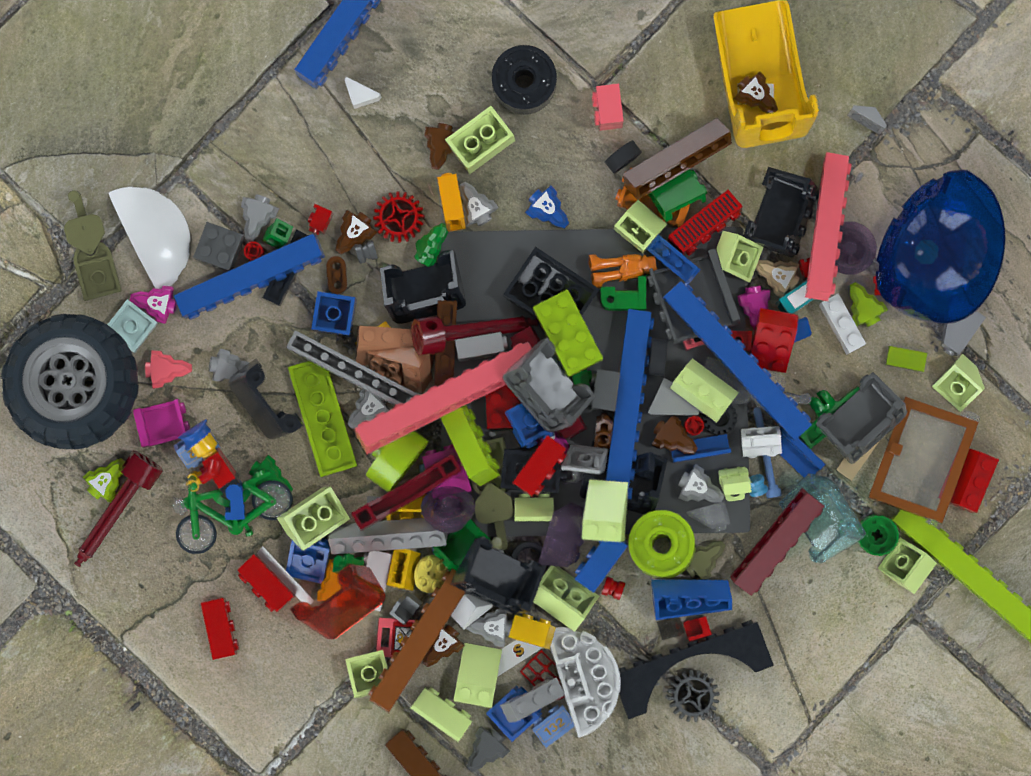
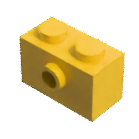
(403, 569)
(532, 631)

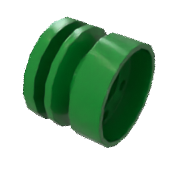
(888, 532)

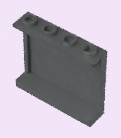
(708, 284)

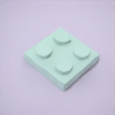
(132, 325)

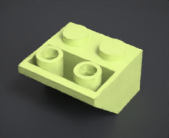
(639, 226)

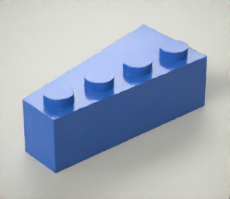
(689, 597)

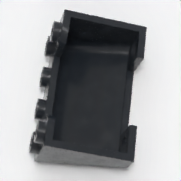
(783, 212)

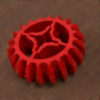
(390, 219)

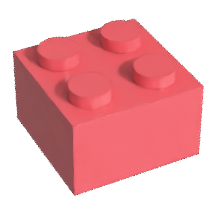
(609, 107)

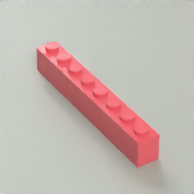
(827, 227)

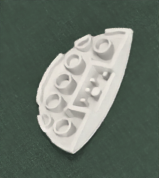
(155, 231)
(587, 678)

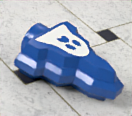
(547, 208)

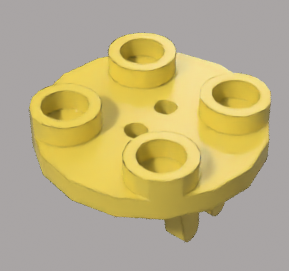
(435, 569)

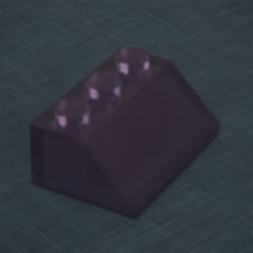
(564, 537)

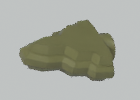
(705, 559)

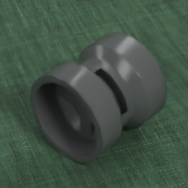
(367, 251)

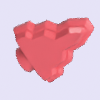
(164, 369)

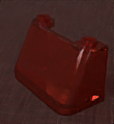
(355, 600)

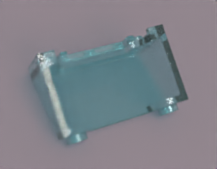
(835, 527)

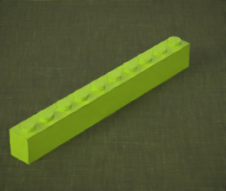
(967, 571)

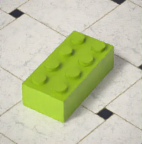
(568, 333)
(470, 445)

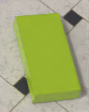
(906, 359)

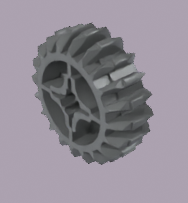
(708, 689)

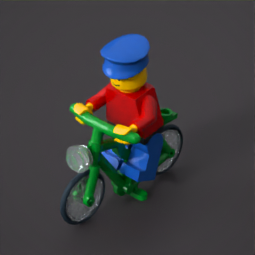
(197, 532)

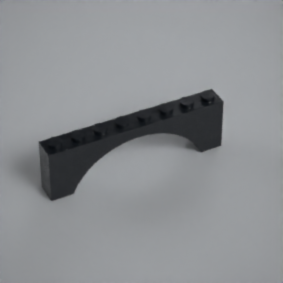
(741, 643)

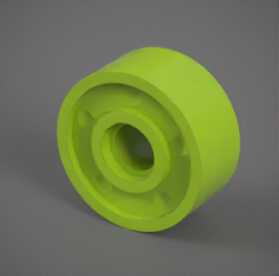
(395, 460)
(662, 525)

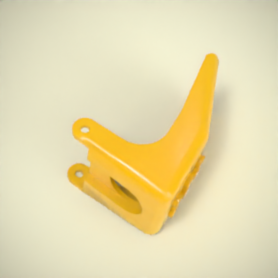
(764, 41)

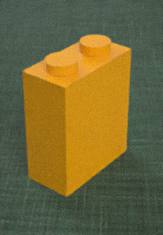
(451, 202)

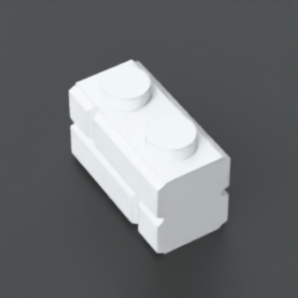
(761, 441)

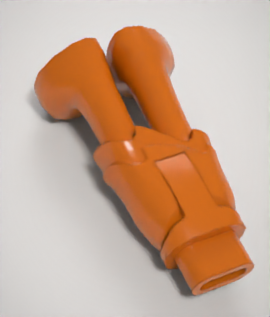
(631, 267)

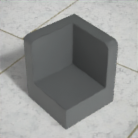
(405, 607)

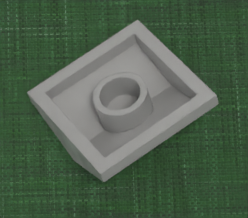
(868, 117)
(585, 459)

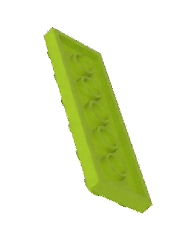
(322, 418)

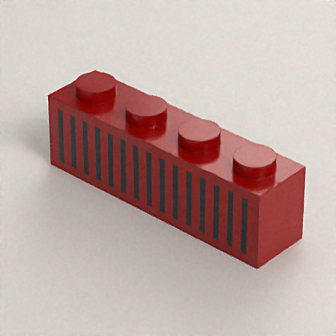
(705, 223)

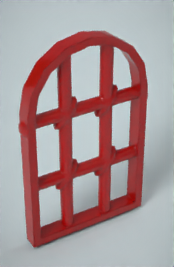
(545, 669)

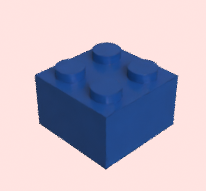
(334, 314)

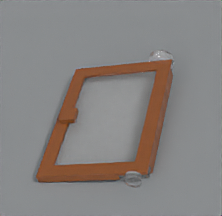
(924, 460)

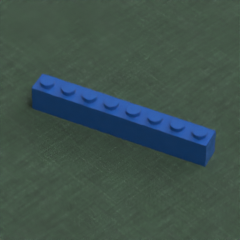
(249, 276)

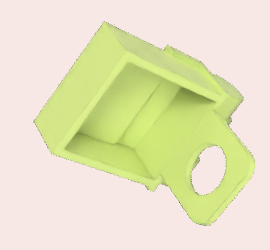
(734, 482)

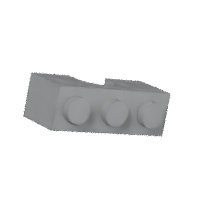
(537, 698)

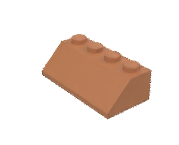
(381, 338)

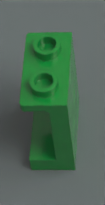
(678, 194)
(458, 545)

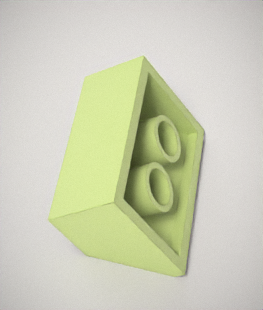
(480, 140)
(704, 390)
(313, 518)
(564, 597)
(442, 713)

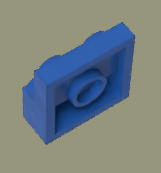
(525, 426)
(310, 563)
(512, 729)

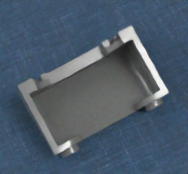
(546, 388)
(863, 418)

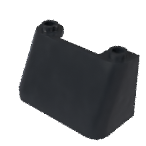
(417, 291)
(244, 386)
(644, 492)
(498, 577)

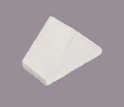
(360, 94)
(469, 610)

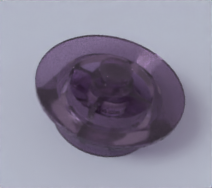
(856, 249)
(448, 508)

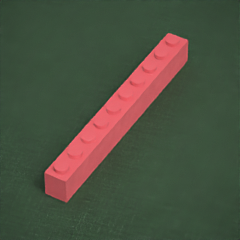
(438, 401)

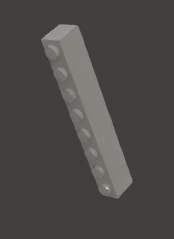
(348, 369)

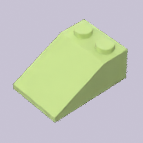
(605, 511)
(477, 675)

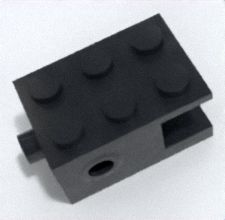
(516, 460)

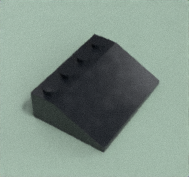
(544, 278)

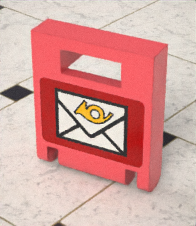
(396, 634)

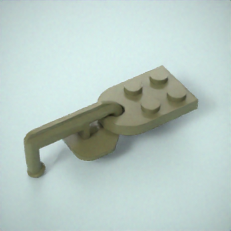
(96, 272)
(494, 502)

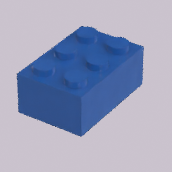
(599, 563)

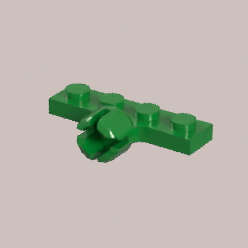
(813, 434)

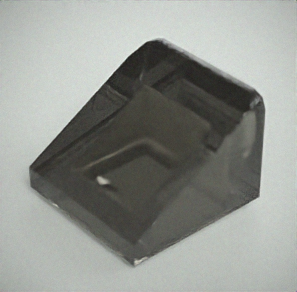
(670, 628)

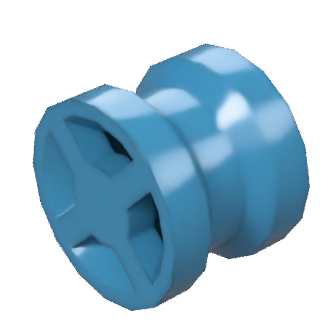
(757, 485)

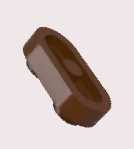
(336, 275)

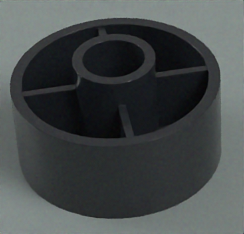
(524, 61)

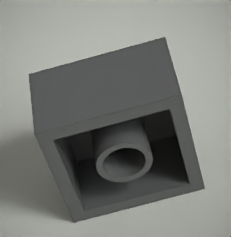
(219, 247)
(605, 390)

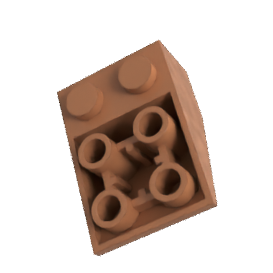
(402, 367)

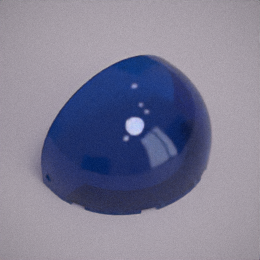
(943, 250)

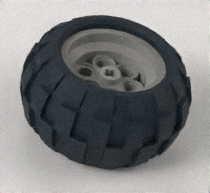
(104, 404)

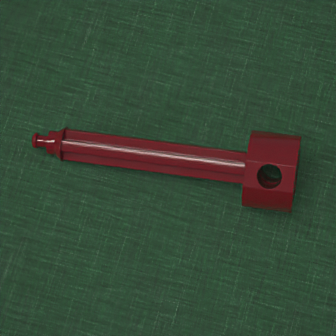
(430, 335)
(139, 472)

